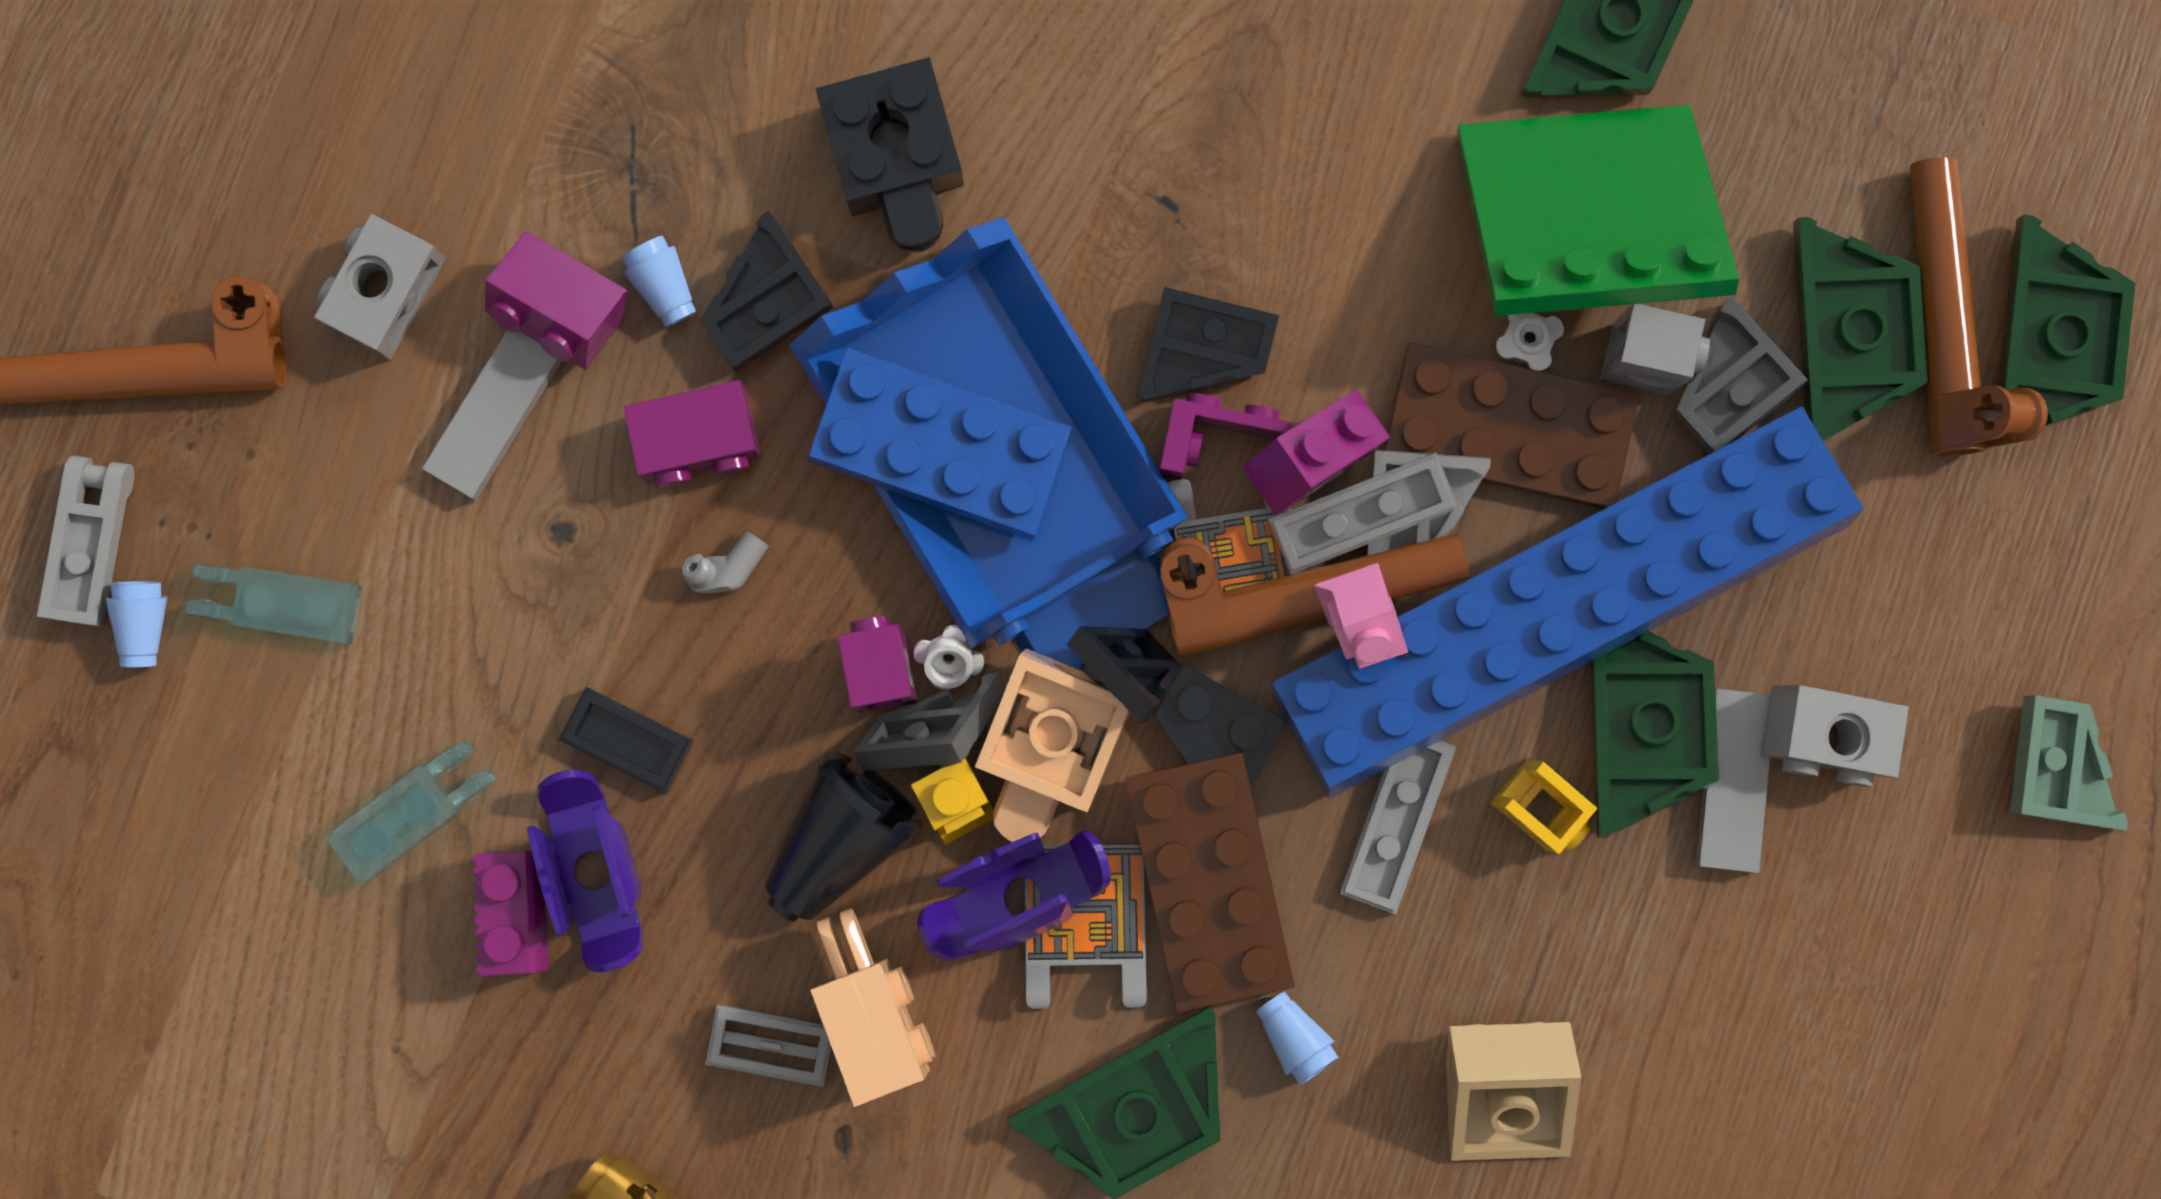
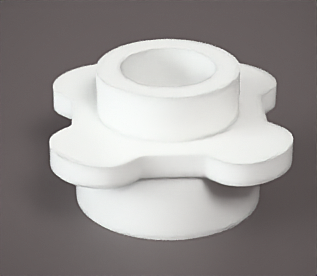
(1535, 354)
(945, 673)

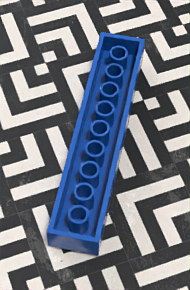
(1570, 601)

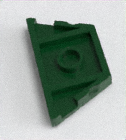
(1606, 48)
(2064, 324)
(1856, 327)
(1651, 730)
(1135, 1110)

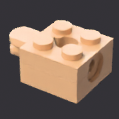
(1048, 743)
(869, 1018)

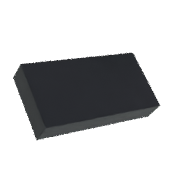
(626, 740)

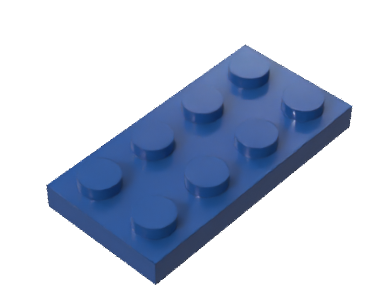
(939, 444)

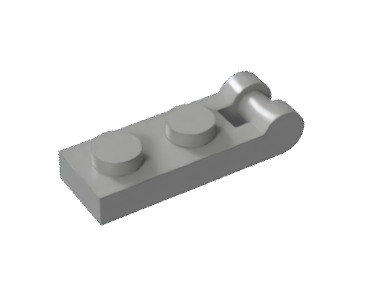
(85, 542)

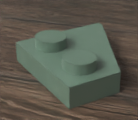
(2062, 767)

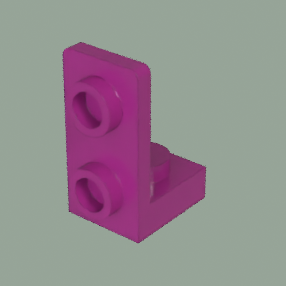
(1184, 445)

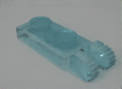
(282, 603)
(405, 815)

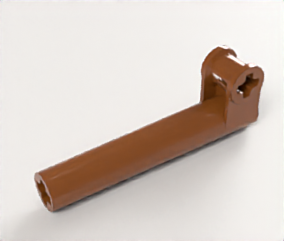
(241, 358)
(1960, 411)
(1210, 619)

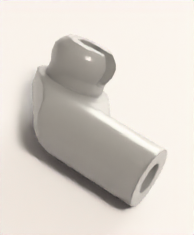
(724, 572)

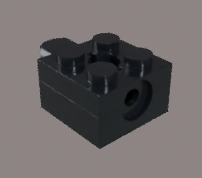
(893, 149)

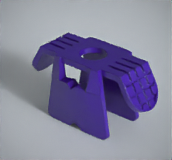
(581, 825)
(980, 917)

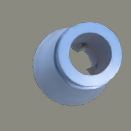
(659, 279)
(136, 621)
(1296, 1039)

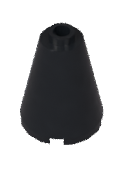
(837, 838)

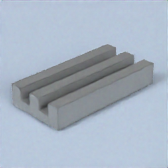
(720, 1035)

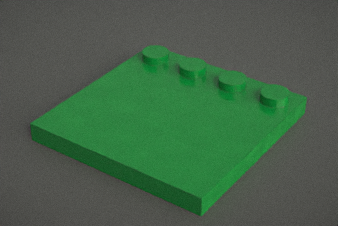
(1595, 210)

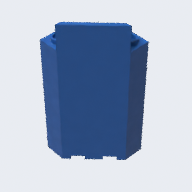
(995, 329)

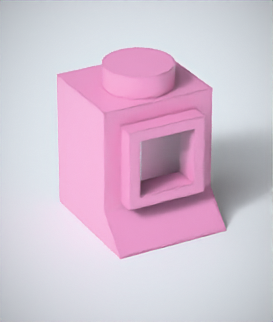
(1362, 616)

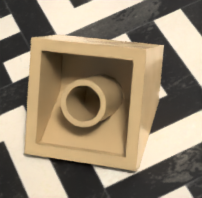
(1512, 1090)

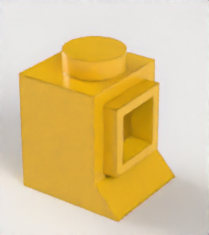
(954, 801)
(1566, 826)

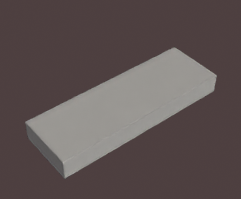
(492, 414)
(1363, 513)
(1735, 806)
(1396, 828)

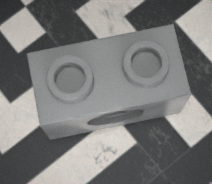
(384, 319)
(1654, 350)
(1867, 729)

